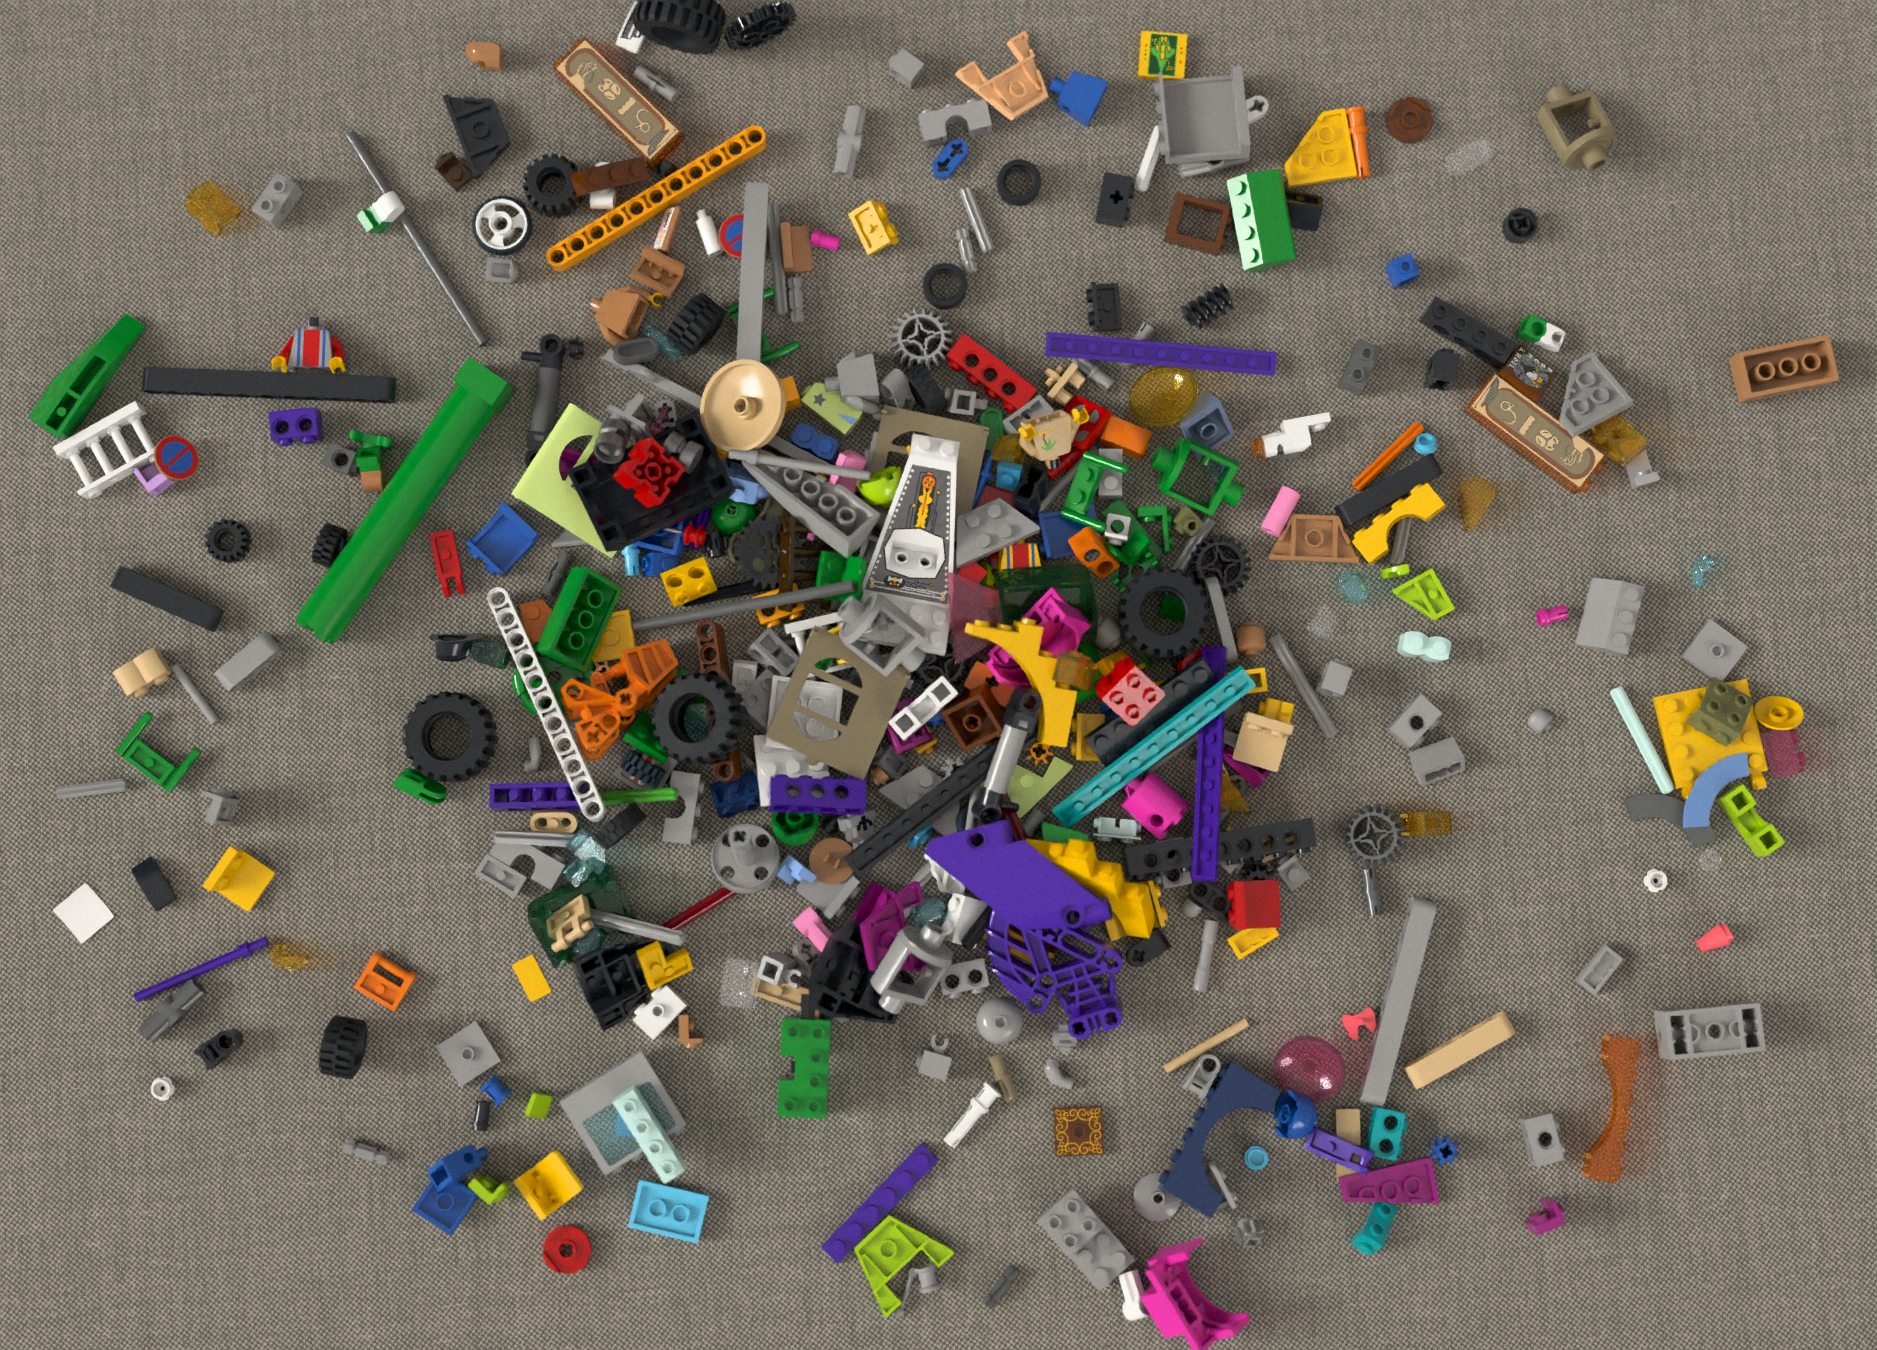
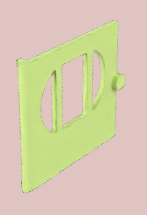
(544, 487)

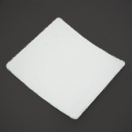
(83, 913)

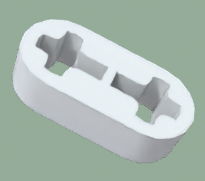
(1256, 115)

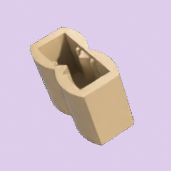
(142, 673)

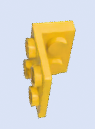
(240, 878)

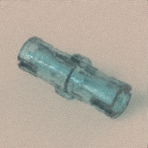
(665, 344)

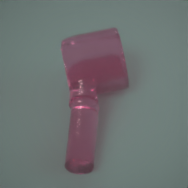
(655, 427)

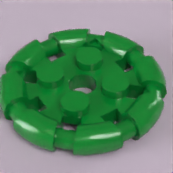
(549, 666)

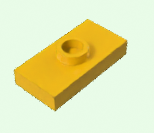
(1249, 940)

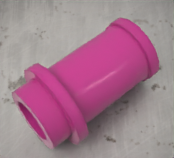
(825, 240)
(1551, 615)

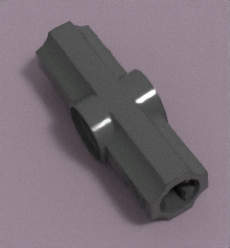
(172, 1010)

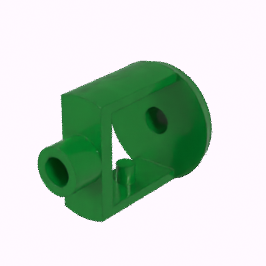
(1171, 462)

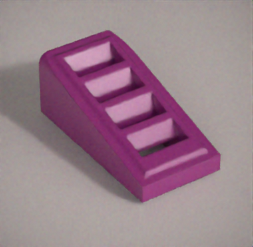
(1250, 773)

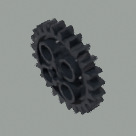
(760, 26)
(748, 553)

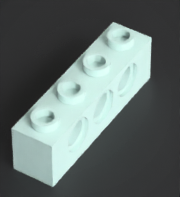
(649, 1134)

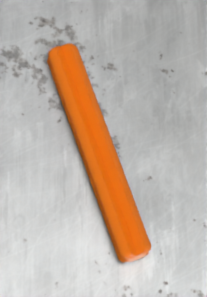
(1387, 456)

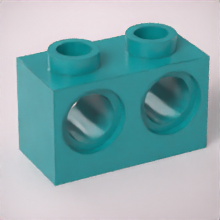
(1378, 1132)

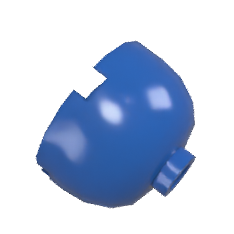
(1295, 1115)

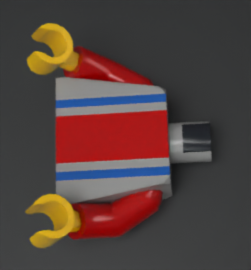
(312, 350)

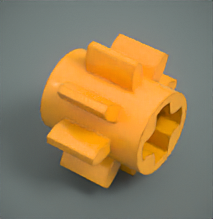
(1042, 757)

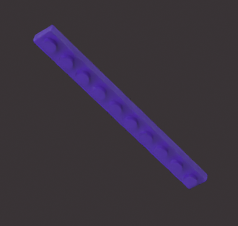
(1160, 353)
(1209, 781)

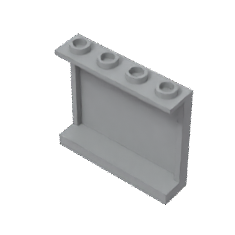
(1203, 118)

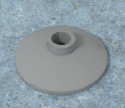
(1143, 1199)

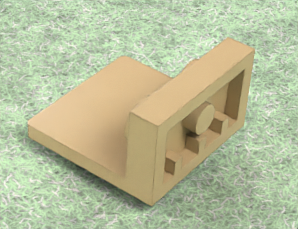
(1261, 741)

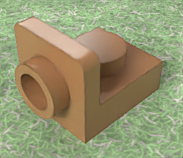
(686, 1027)

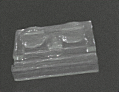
(740, 983)

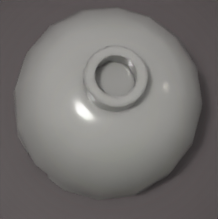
(999, 1020)

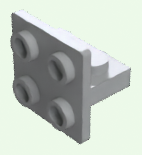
(636, 416)

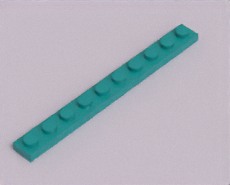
(1154, 747)

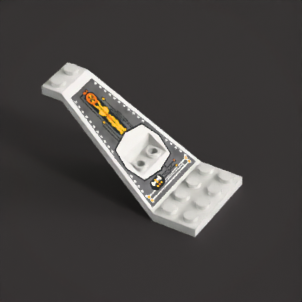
(919, 530)

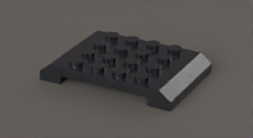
(623, 519)

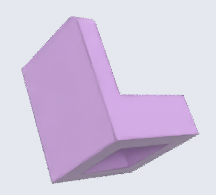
(153, 479)

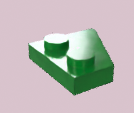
(643, 738)

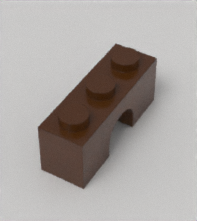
(609, 176)

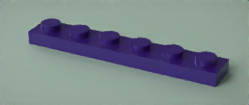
(879, 1203)

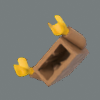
(623, 312)

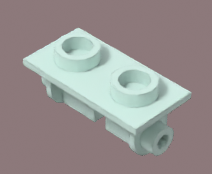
(1125, 831)

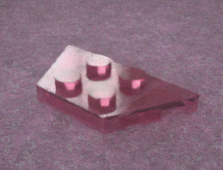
(966, 604)

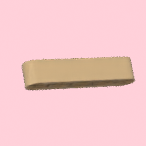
(1459, 1050)

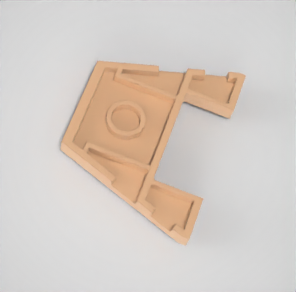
(1014, 89)

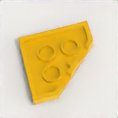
(1323, 153)

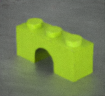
(1740, 809)

